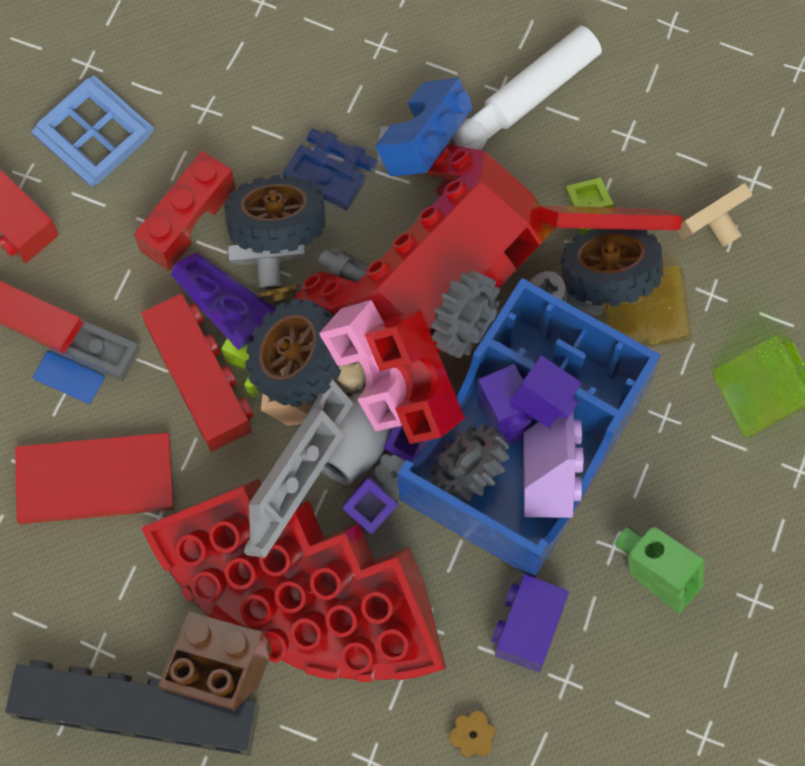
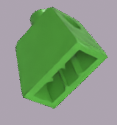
(663, 566)

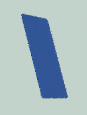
(68, 377)

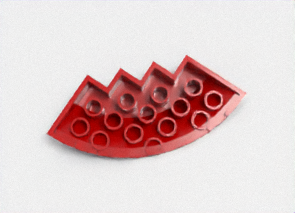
(311, 596)

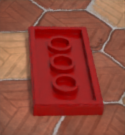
(94, 478)

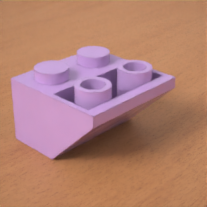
(551, 467)

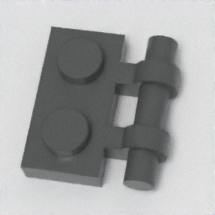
(343, 264)

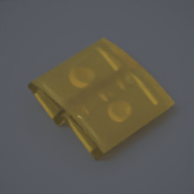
(659, 316)

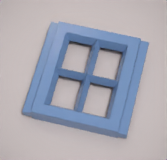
(69, 153)

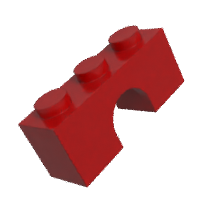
(168, 227)
(430, 401)

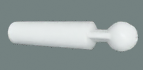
(529, 88)

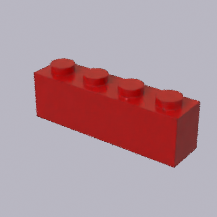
(22, 223)
(197, 373)

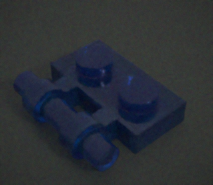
(336, 181)

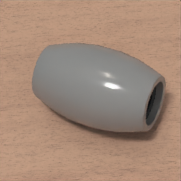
(358, 447)

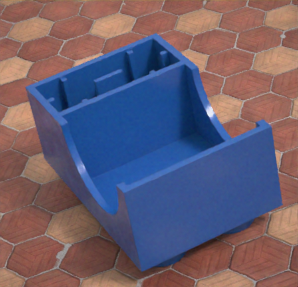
(614, 381)

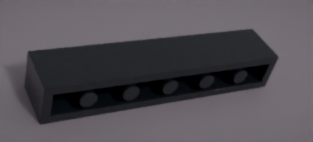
(127, 708)

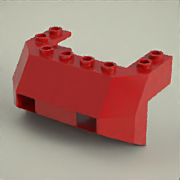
(477, 224)

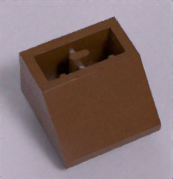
(216, 661)

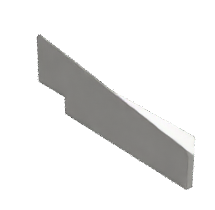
(296, 470)

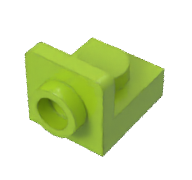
(588, 194)

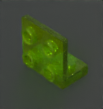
(763, 384)

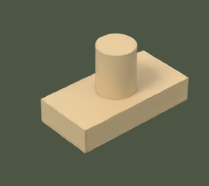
(717, 217)

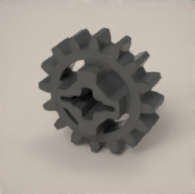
(465, 313)
(470, 462)

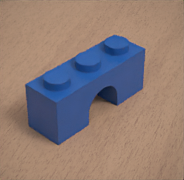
(416, 144)

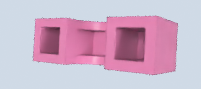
(348, 344)

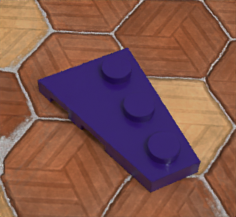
(222, 298)

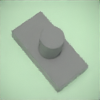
(267, 263)

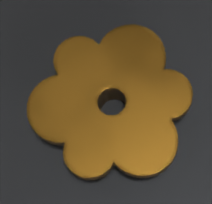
(279, 293)
(477, 723)

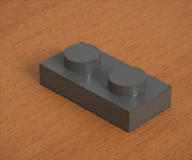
(102, 351)

